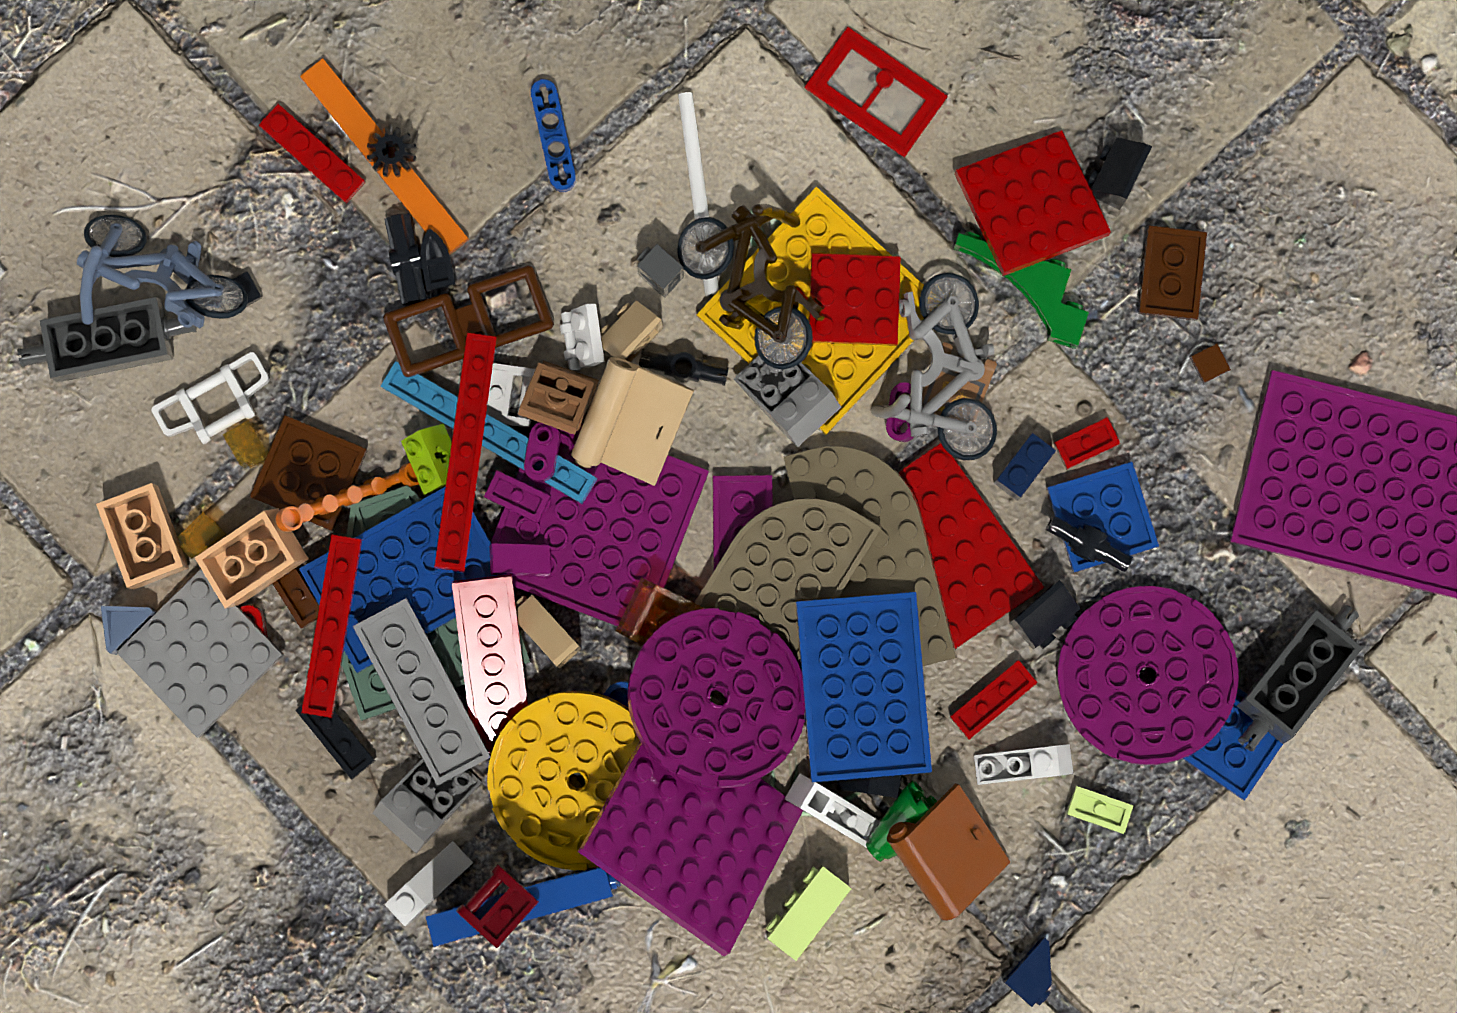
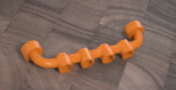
(292, 517)

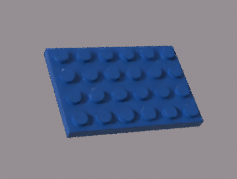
(400, 564)
(863, 687)

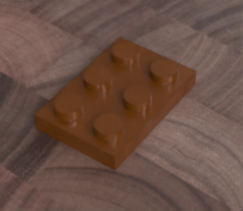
(1172, 273)

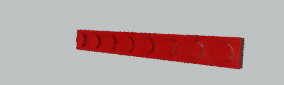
(465, 452)

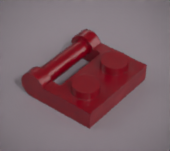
(505, 913)

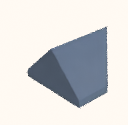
(122, 623)

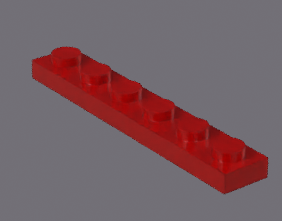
(331, 626)

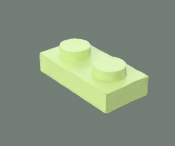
(1099, 809)

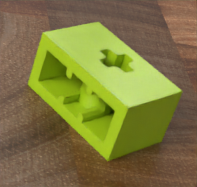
(429, 456)

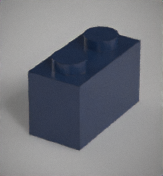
(1025, 466)

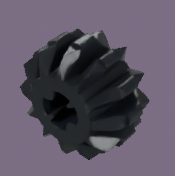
(382, 148)

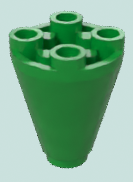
(908, 807)

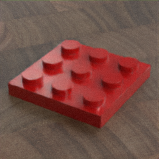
(857, 298)

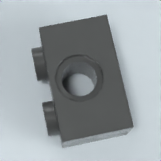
(659, 270)

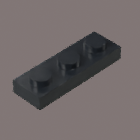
(339, 742)

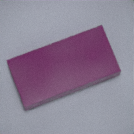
(520, 559)

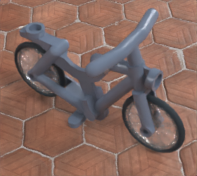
(114, 245)

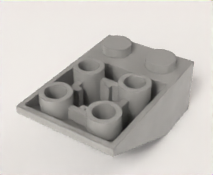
(789, 397)
(420, 807)

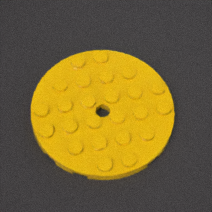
(533, 769)

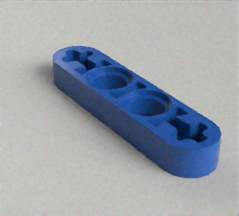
(550, 136)

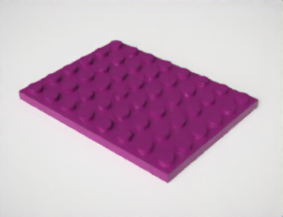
(1353, 484)

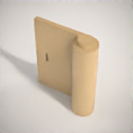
(626, 420)

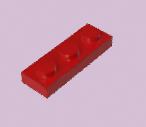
(993, 699)

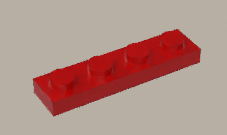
(312, 153)

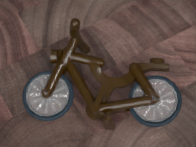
(706, 250)

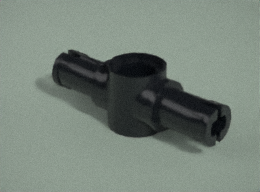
(699, 370)
(1089, 543)

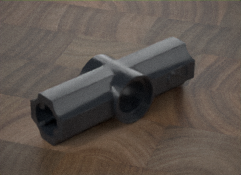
(405, 258)

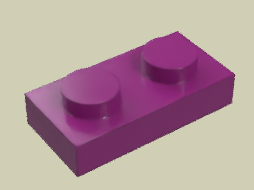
(517, 496)

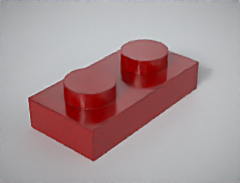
(1086, 443)

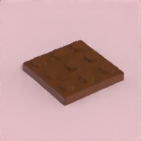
(306, 466)

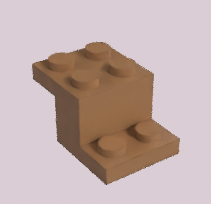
(558, 397)

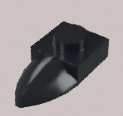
(436, 262)

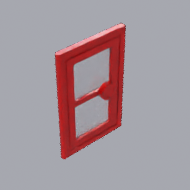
(876, 92)

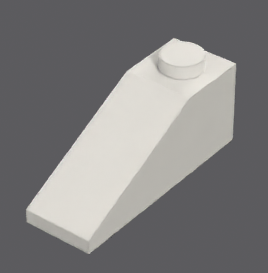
(832, 809)
(428, 884)

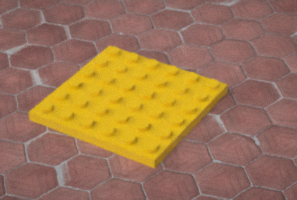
(823, 229)

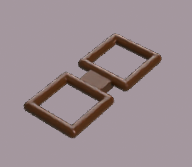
(467, 320)

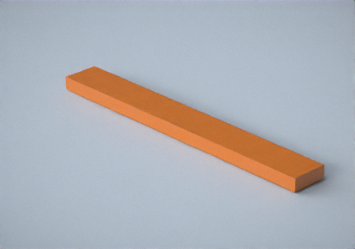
(360, 130)

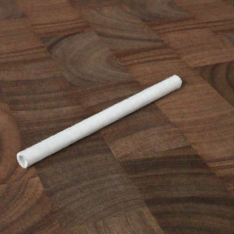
(695, 170)

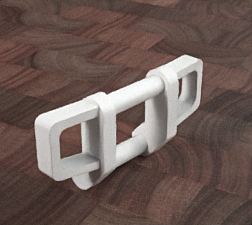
(185, 397)

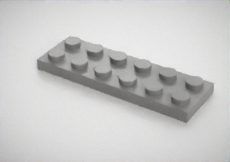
(421, 691)

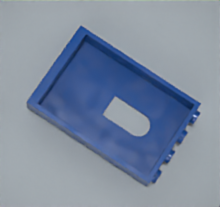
(552, 897)

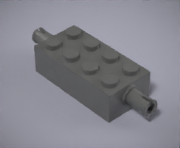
(115, 340)
(1299, 677)

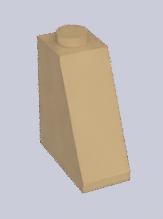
(545, 631)

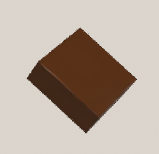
(1210, 363)

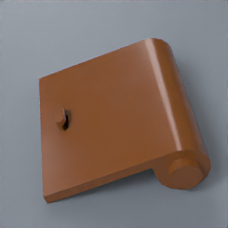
(945, 856)

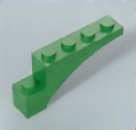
(1041, 286)

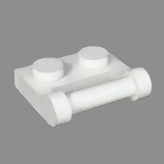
(501, 393)

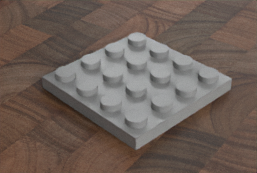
(199, 654)

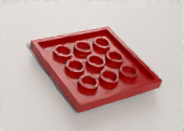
(1032, 203)

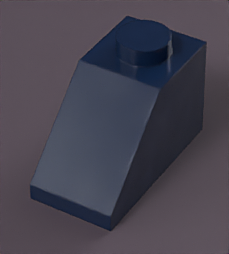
(1032, 974)

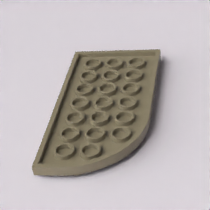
(900, 552)
(788, 556)

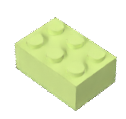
(807, 911)

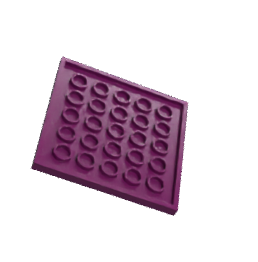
(610, 539)
(691, 846)

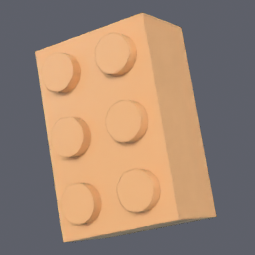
(142, 536)
(250, 559)

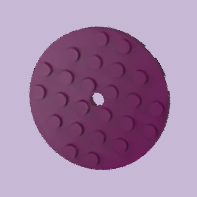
(1139, 719)
(706, 740)

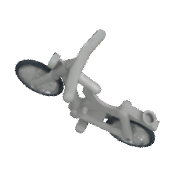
(966, 424)

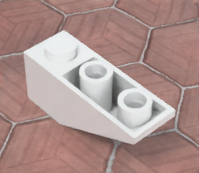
(1023, 764)

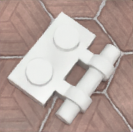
(582, 337)

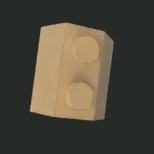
(630, 332)

